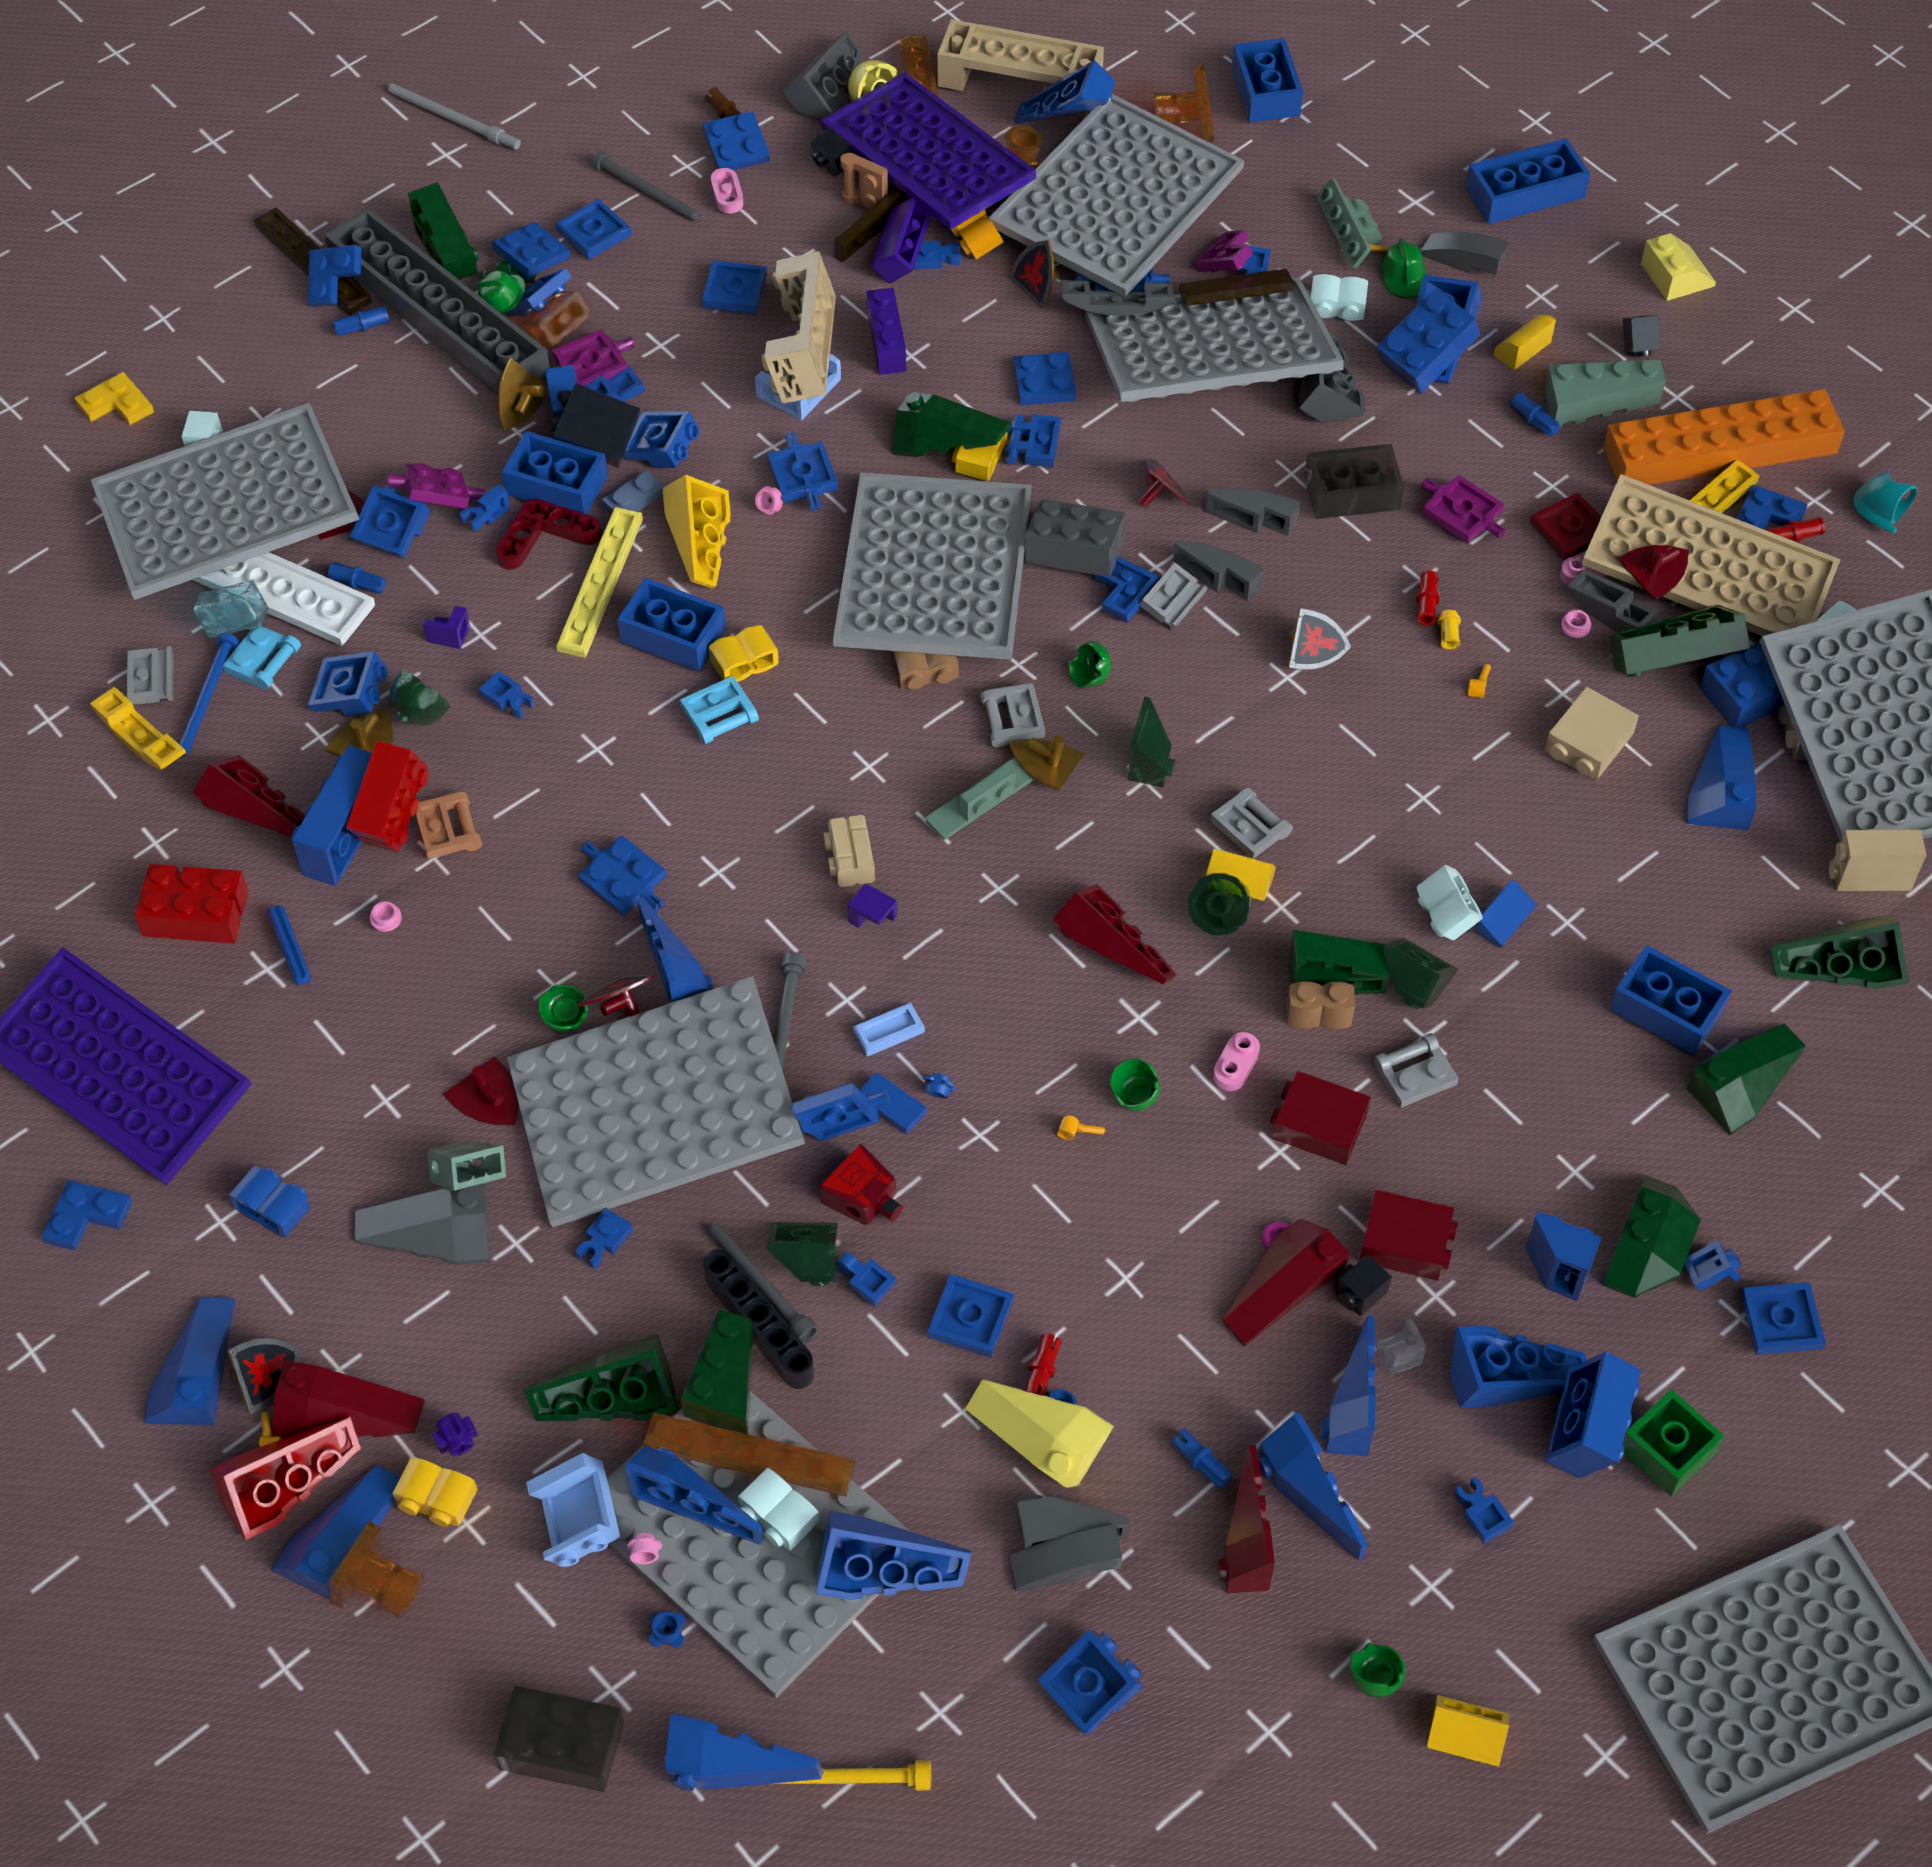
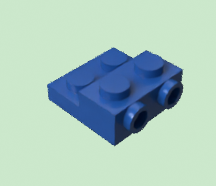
(662, 438)
(390, 521)
(349, 683)
(1091, 1680)

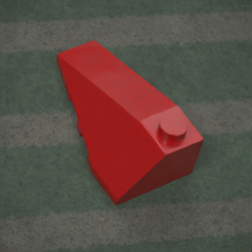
(272, 1479)

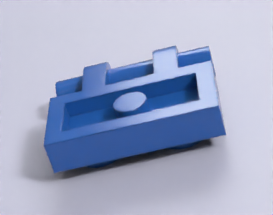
(1042, 441)

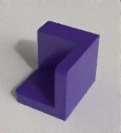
(448, 631)
(871, 905)

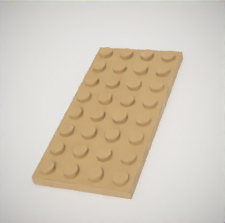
(1728, 560)

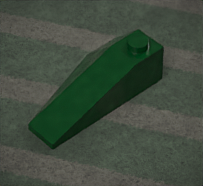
(938, 423)
(1853, 953)
(1743, 1077)
(617, 1384)

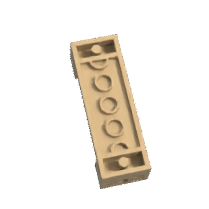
(1008, 53)
(802, 361)

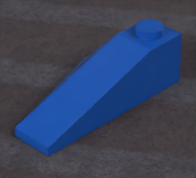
(1072, 94)
(1506, 1369)
(1352, 1411)
(670, 1484)

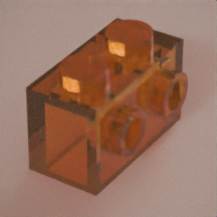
(557, 318)

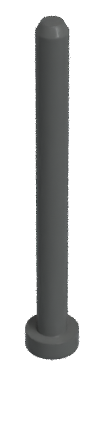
(601, 161)

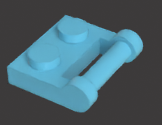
(255, 652)
(715, 702)

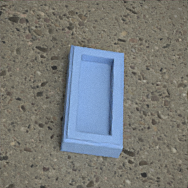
(888, 1029)

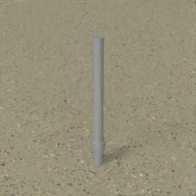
(492, 133)

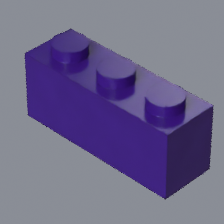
(901, 240)
(886, 331)

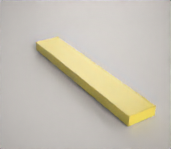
(599, 582)

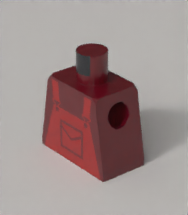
(861, 1189)

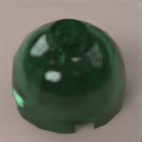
(416, 701)
(1220, 903)

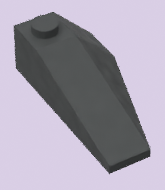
(824, 82)
(1333, 394)
(431, 1224)

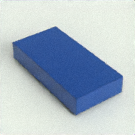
(903, 1109)

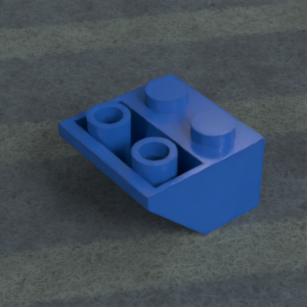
(1561, 1254)

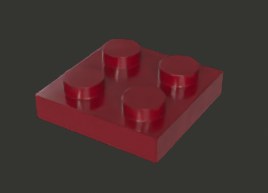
(1567, 525)

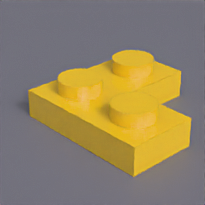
(116, 394)

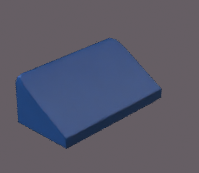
(1505, 914)

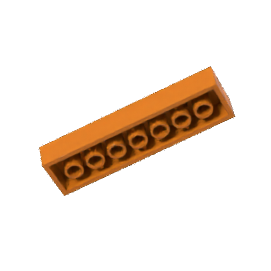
(1715, 437)

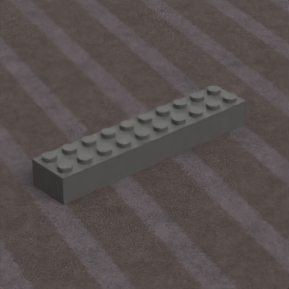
(437, 301)

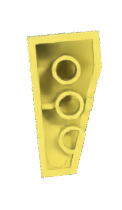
(1046, 1431)

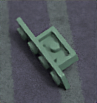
(1349, 222)
(978, 799)

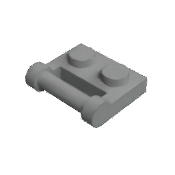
(1022, 711)
(1245, 828)
(1419, 1079)

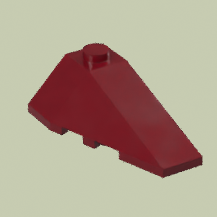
(241, 792)
(1097, 923)
(1288, 1273)
(316, 1395)
(1249, 1547)

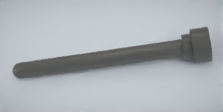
(793, 967)
(802, 1326)

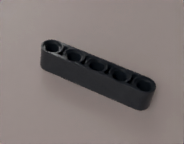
(765, 1331)

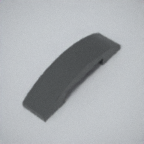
(1111, 303)

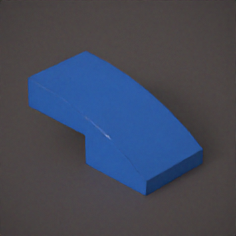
(621, 386)

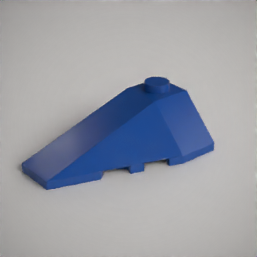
(1463, 293)
(1725, 783)
(676, 965)
(193, 1372)
(1296, 1471)
(325, 1541)
(877, 1558)
(711, 1760)

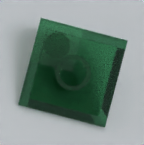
(1150, 749)
(1417, 973)
(806, 1250)

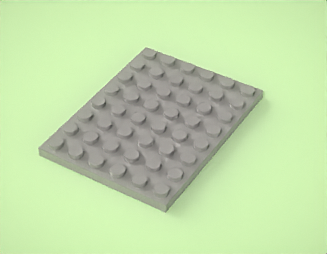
(1117, 194)
(1214, 344)
(223, 500)
(934, 566)
(1864, 710)
(654, 1101)
(741, 1593)
(1771, 1677)

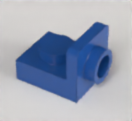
(1712, 1265)

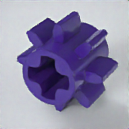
(454, 1434)

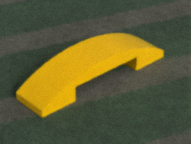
(135, 730)

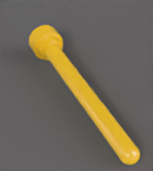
(916, 1775)

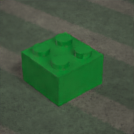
(1671, 1442)

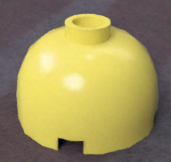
(868, 77)

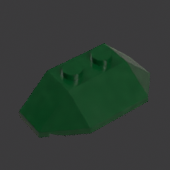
(1653, 1240)

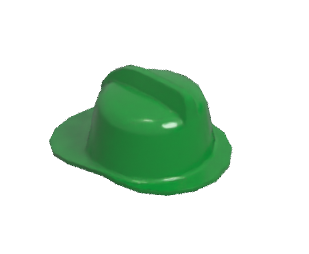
(1403, 269)
(501, 290)

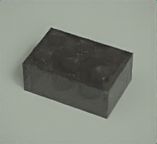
(1353, 481)
(559, 1738)

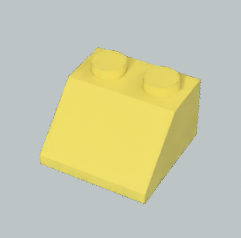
(1674, 267)

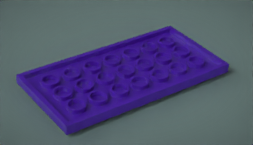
(930, 150)
(116, 1066)

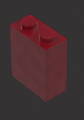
(1320, 1117)
(1409, 1235)

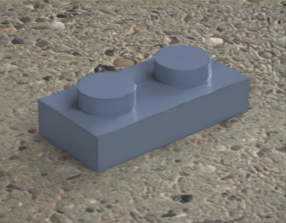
(635, 493)

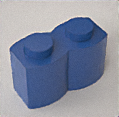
(270, 1201)

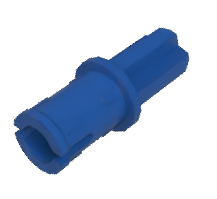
(361, 321)
(1535, 414)
(356, 577)
(1202, 1459)

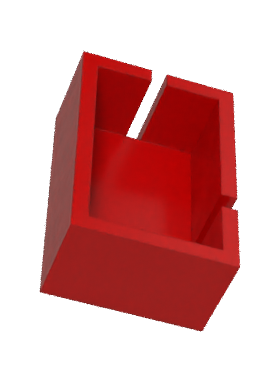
(388, 797)
(191, 903)

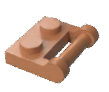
(872, 181)
(437, 828)

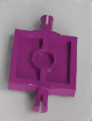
(593, 356)
(435, 485)
(1463, 509)

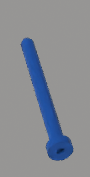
(226, 644)

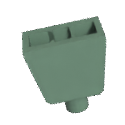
(454, 1168)

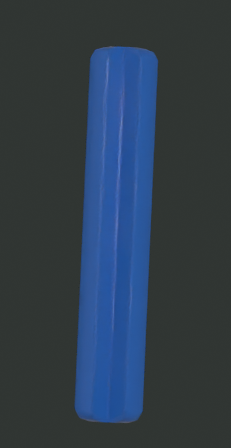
(289, 945)

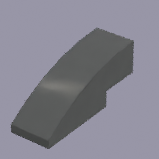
(1466, 251)
(1254, 509)
(1219, 568)
(1610, 602)
(1067, 1558)

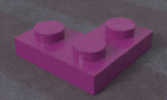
(1226, 253)

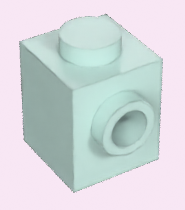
(200, 427)

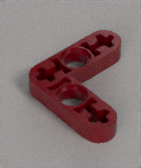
(536, 524)

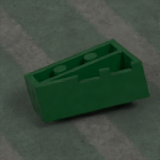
(441, 231)
(1338, 959)
(722, 1376)

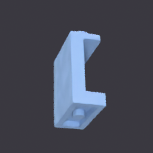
(801, 407)
(576, 1509)

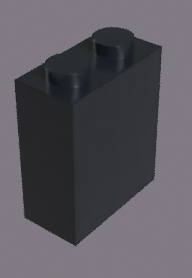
(596, 422)

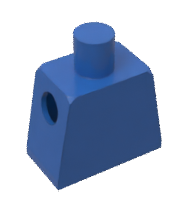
(559, 380)

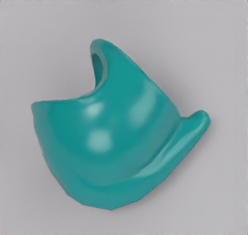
(1881, 500)

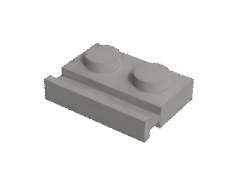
(1173, 596)
(150, 675)

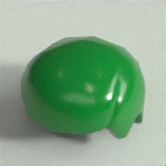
(1090, 666)
(560, 1008)
(1135, 1084)
(1377, 1670)

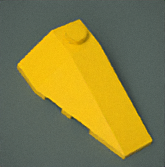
(697, 522)

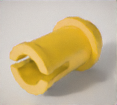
(1449, 624)

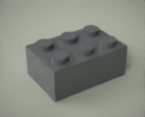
(1075, 537)

